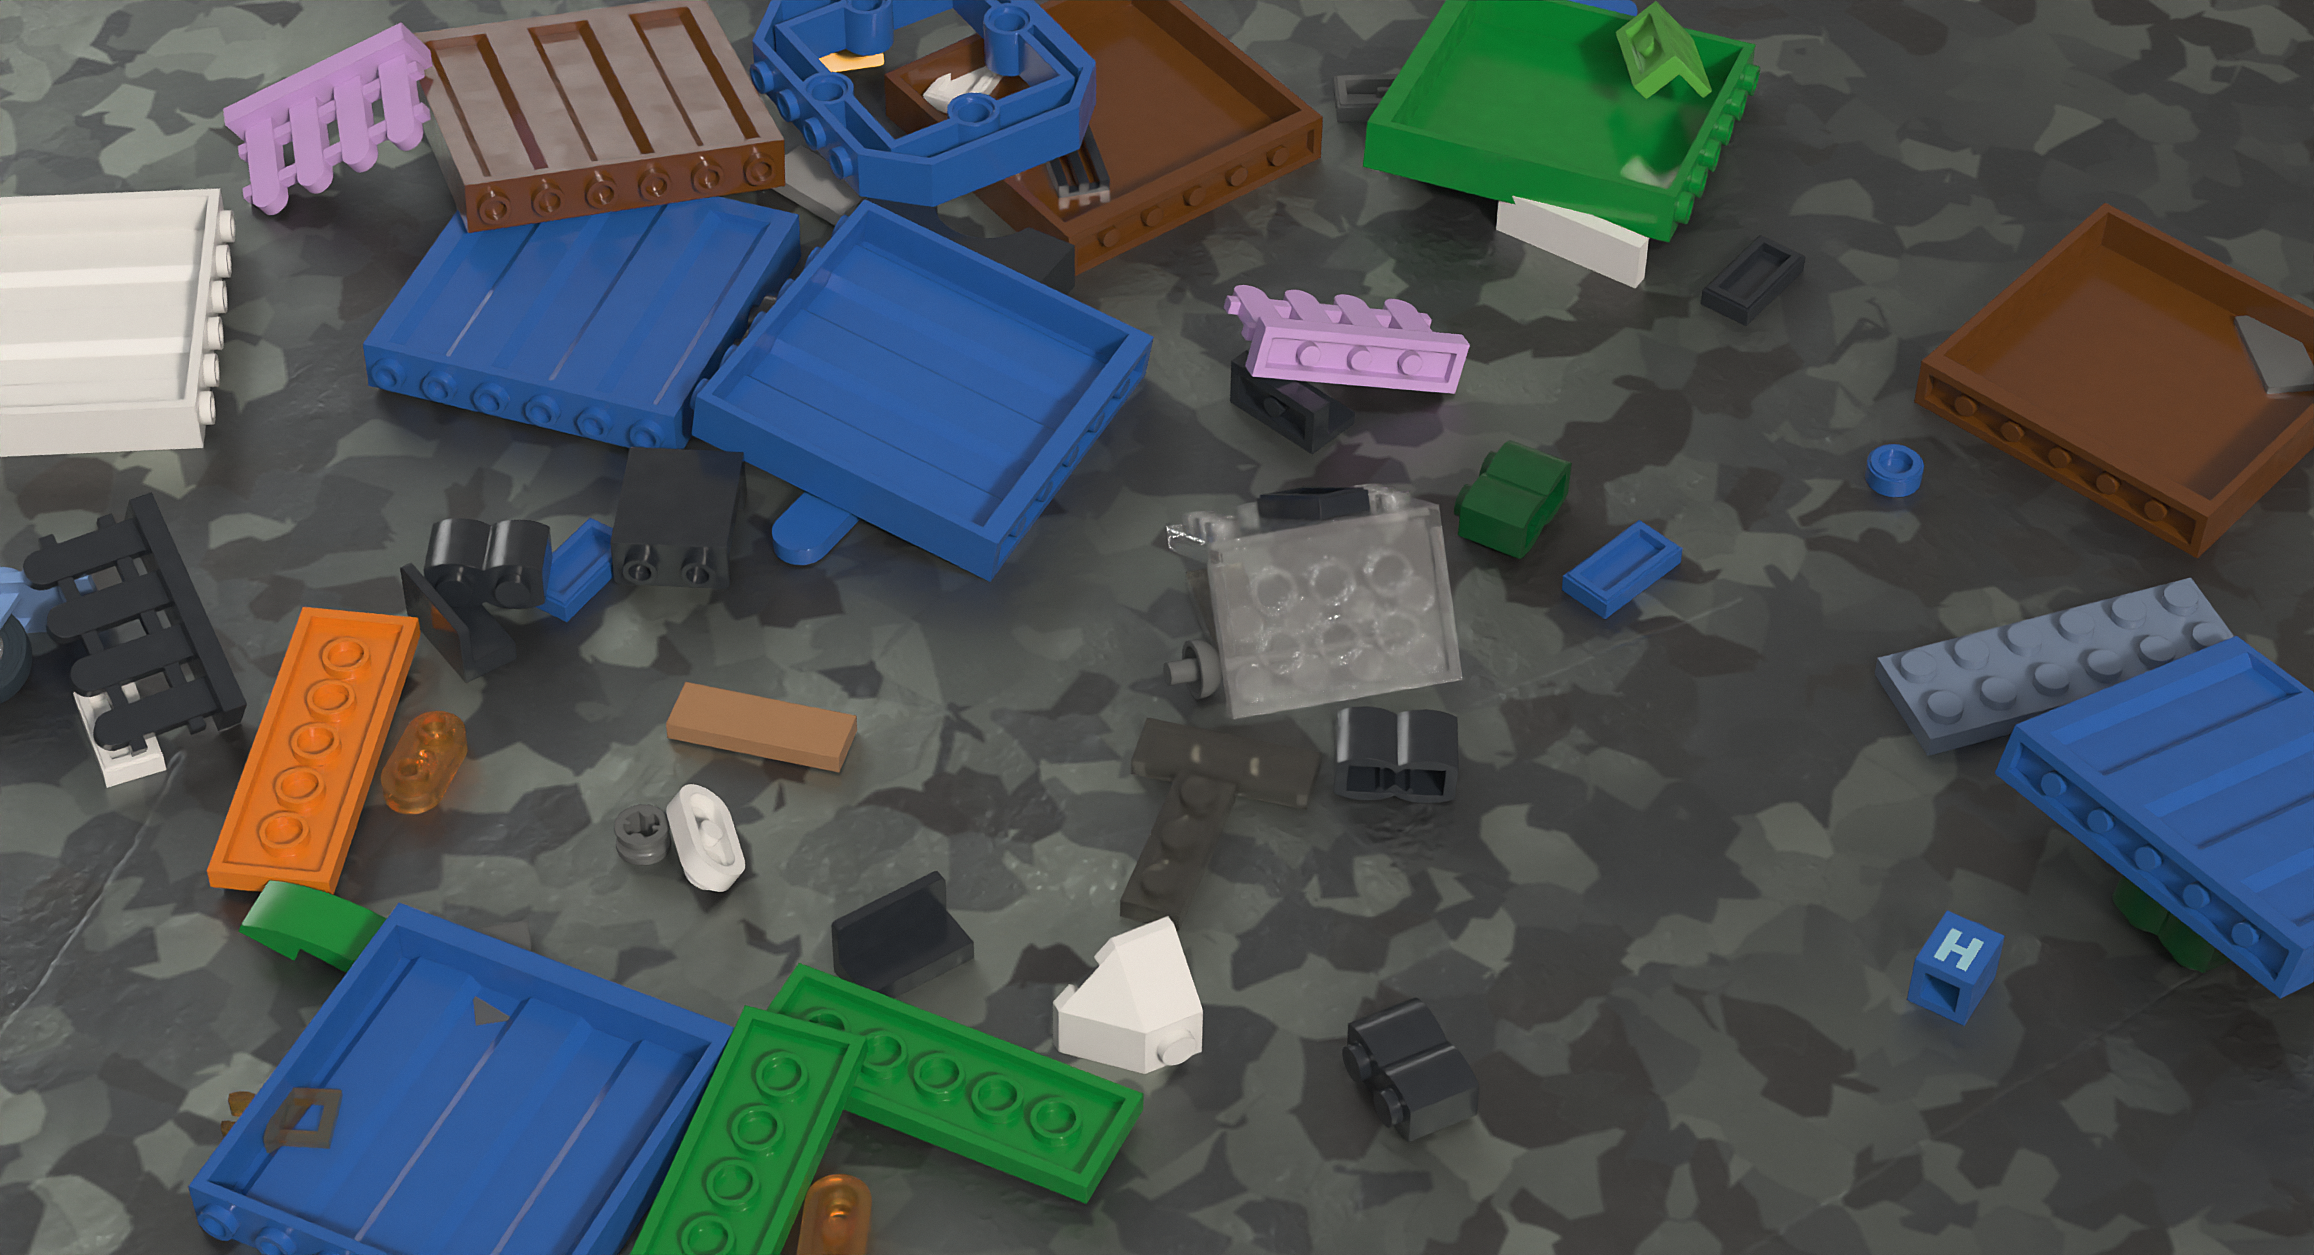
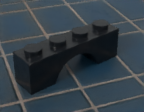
(1026, 251)

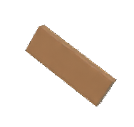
(762, 727)

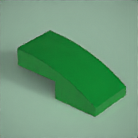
(310, 920)

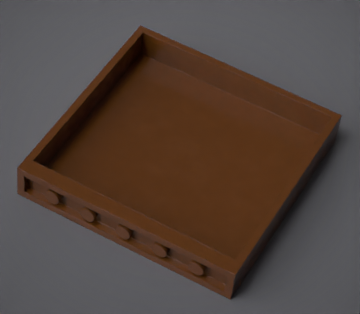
(1174, 118)
(2130, 379)

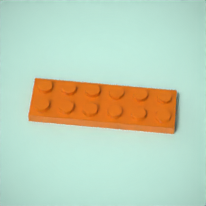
(315, 751)

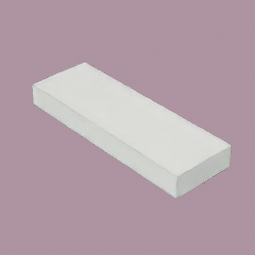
(1577, 238)

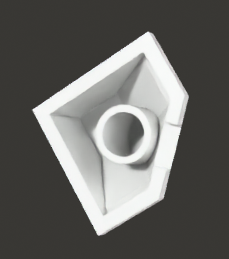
(1135, 1006)

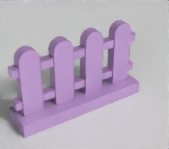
(326, 92)
(1346, 342)

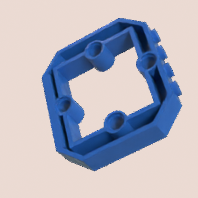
(982, 135)

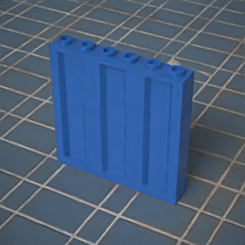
(584, 317)
(922, 388)
(2194, 795)
(460, 1130)

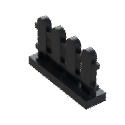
(137, 597)

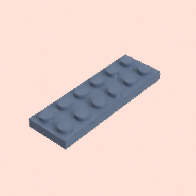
(2011, 673)

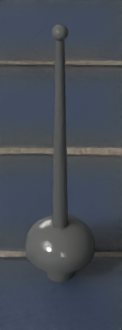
(1198, 669)

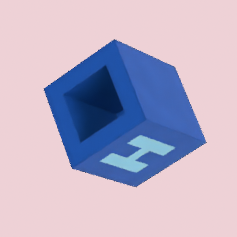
(1955, 967)

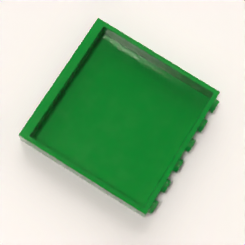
(1546, 112)

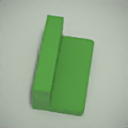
(1660, 50)

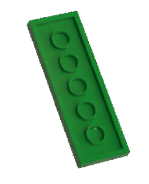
(970, 1087)
(754, 1139)

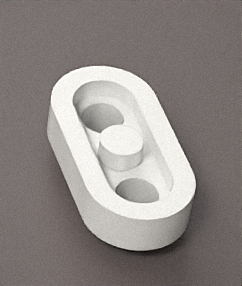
(705, 838)

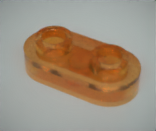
(432, 753)
(833, 1235)

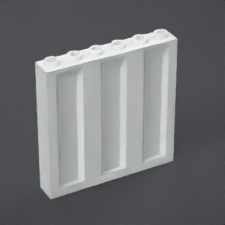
(111, 320)

